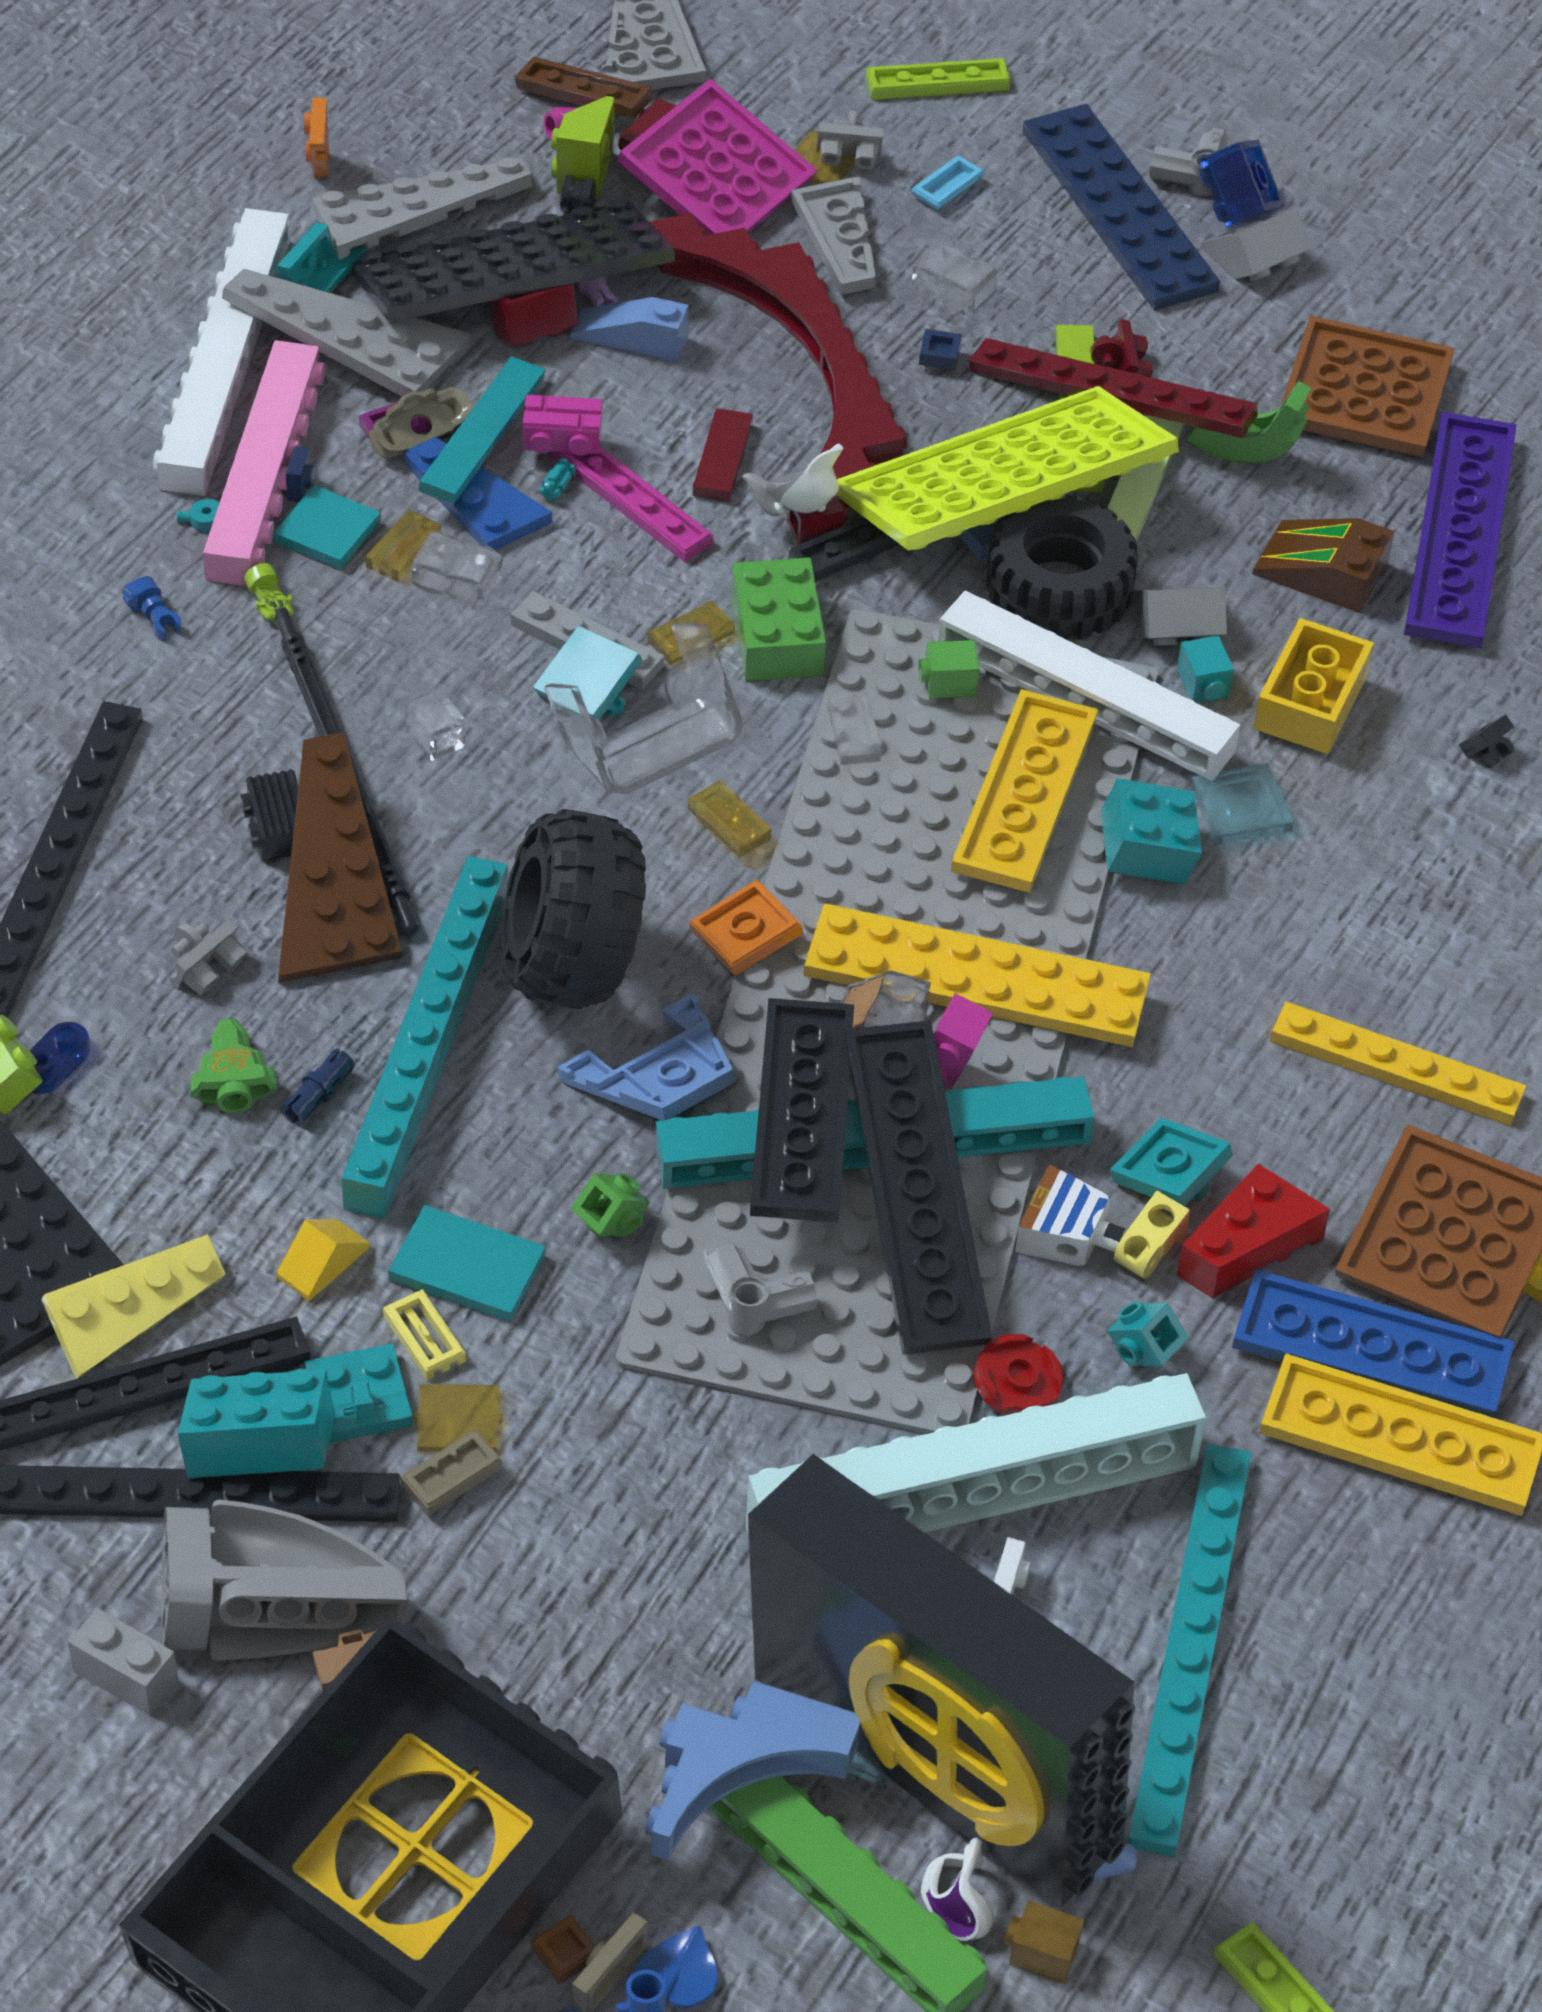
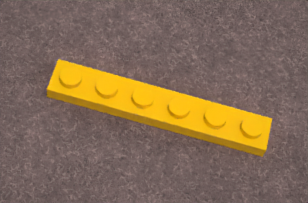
(1398, 1063)

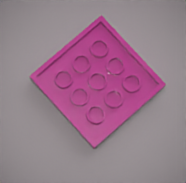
(716, 162)

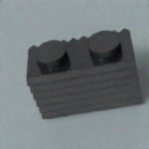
(272, 805)

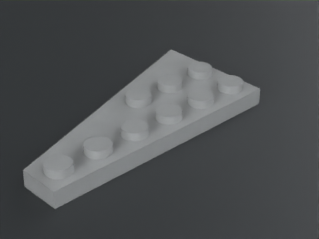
(653, 45)
(414, 203)
(394, 354)

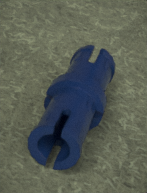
(317, 1087)

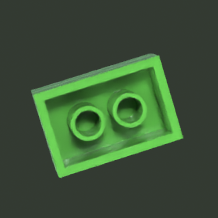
(778, 619)

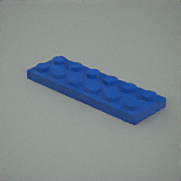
(1373, 1342)

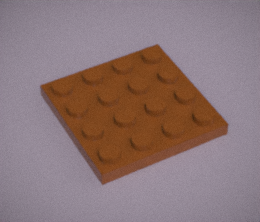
(1370, 384)
(1448, 1233)

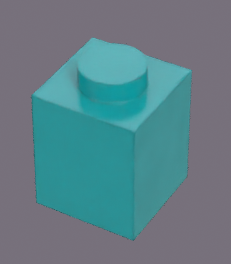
(1205, 669)

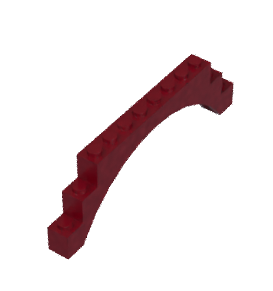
(787, 289)

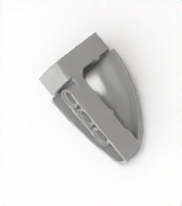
(267, 1582)

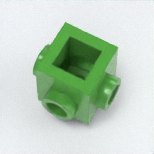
(611, 1205)

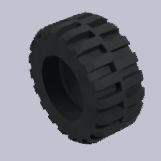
(1072, 534)

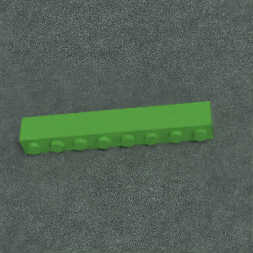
(855, 1894)

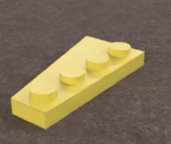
(119, 1305)

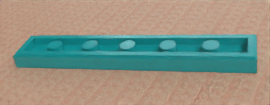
(481, 430)

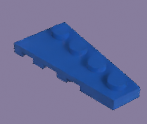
(488, 506)

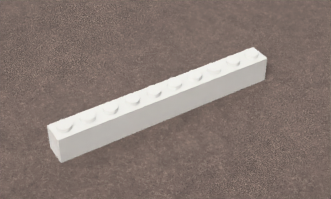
(219, 360)

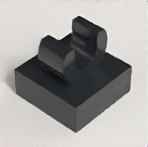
(1488, 739)

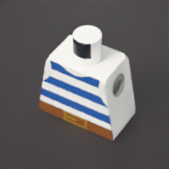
(1066, 1221)

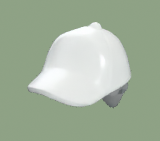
(800, 490)

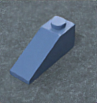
(636, 326)

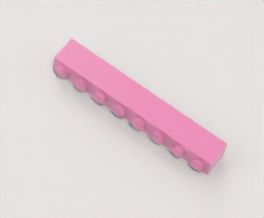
(261, 462)

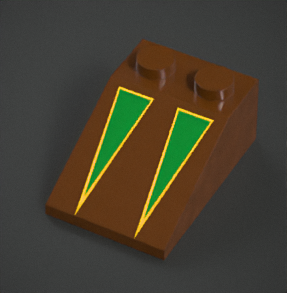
(1328, 558)

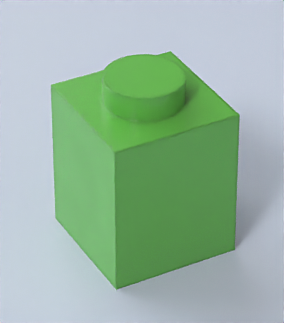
(950, 669)

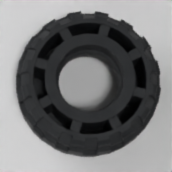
(572, 909)

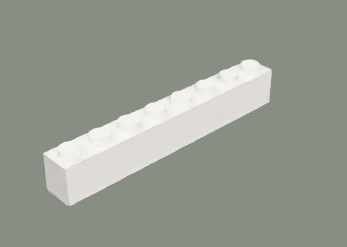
(1065, 671)

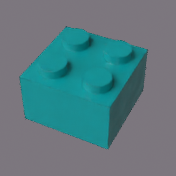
(1151, 831)

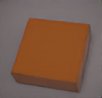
(563, 1949)

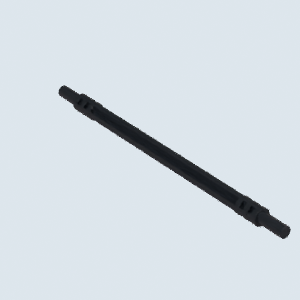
(327, 724)

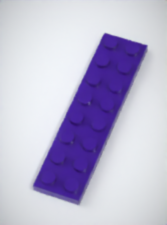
(1460, 530)

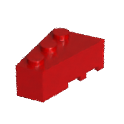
(1249, 1230)

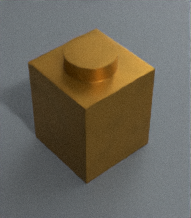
(1044, 1941)

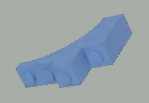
(765, 1738)

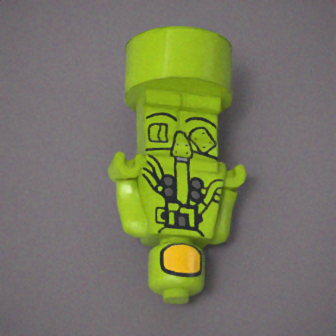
(263, 583)

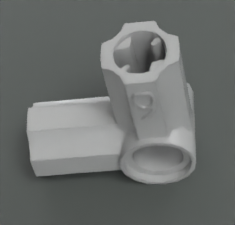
(1184, 166)
(752, 1300)

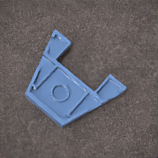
(665, 1077)

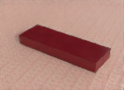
(722, 454)

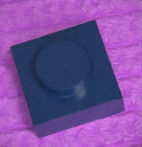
(940, 349)
(299, 474)

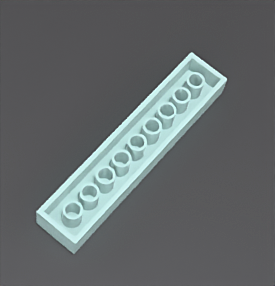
(1024, 1455)

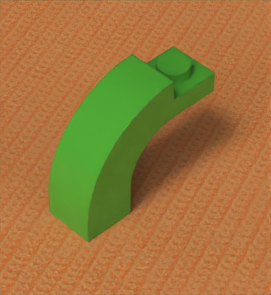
(1267, 437)

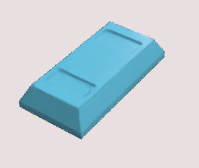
(947, 183)

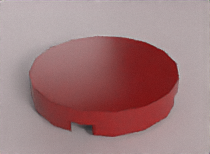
(1017, 1374)

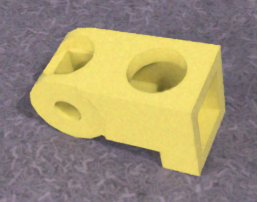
(1152, 1235)

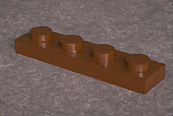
(582, 86)

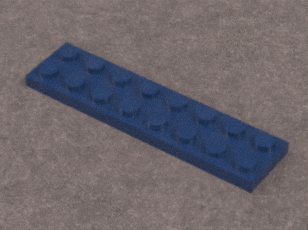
(1121, 207)

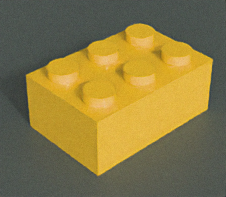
(1313, 685)

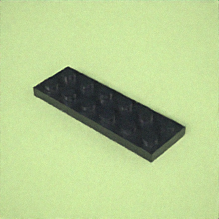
(802, 1111)

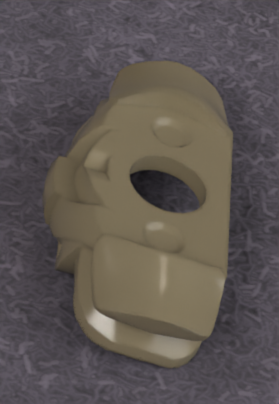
(442, 409)

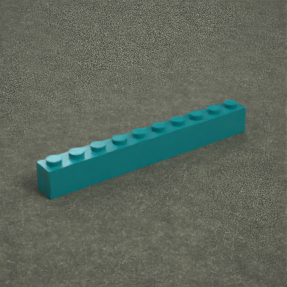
(424, 1039)
(981, 1118)

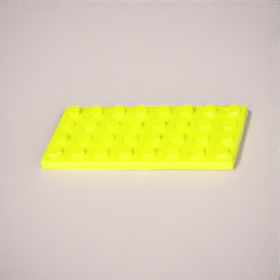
(1005, 467)

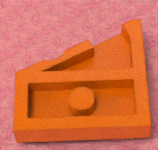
(318, 145)

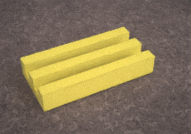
(439, 1360)

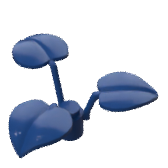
(673, 1971)

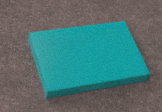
(467, 1263)

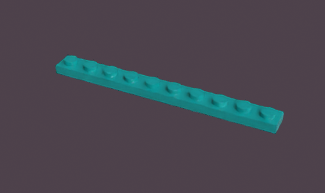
(1189, 1651)

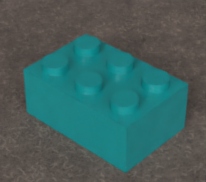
(256, 1423)

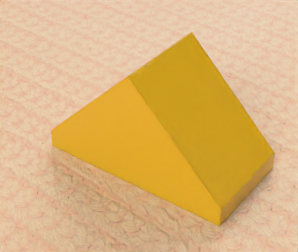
(319, 1255)

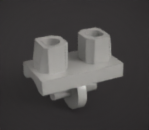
(849, 138)
(194, 966)

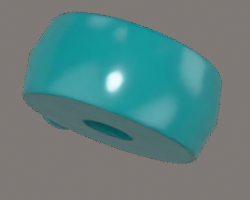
(200, 515)

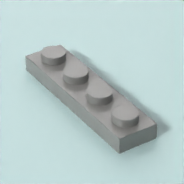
(556, 623)

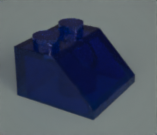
(1240, 183)

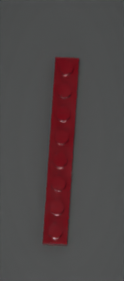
(1140, 392)

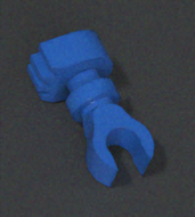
(146, 596)

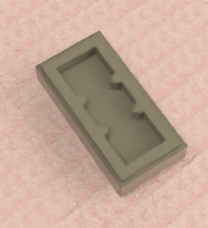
(451, 1472)
(609, 1963)

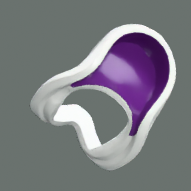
(961, 1906)

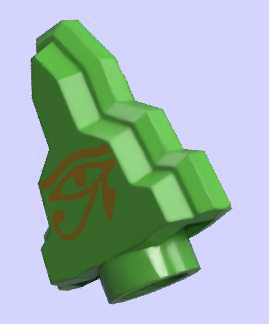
(232, 1071)

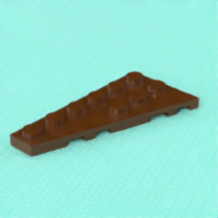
(335, 885)

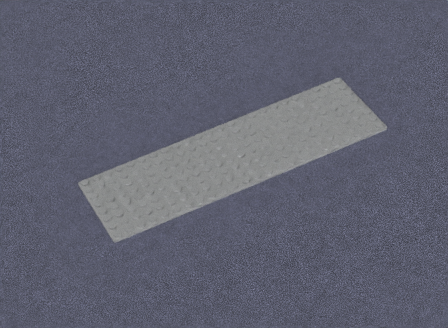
(882, 846)

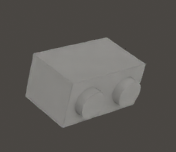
(123, 1661)

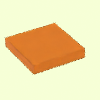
(746, 927)

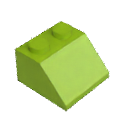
(585, 144)

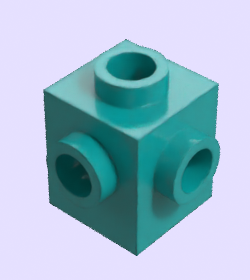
(1147, 1334)

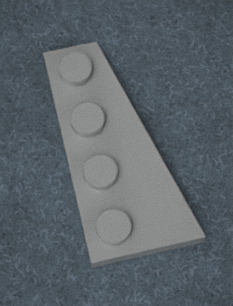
(839, 231)

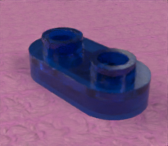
(60, 1055)

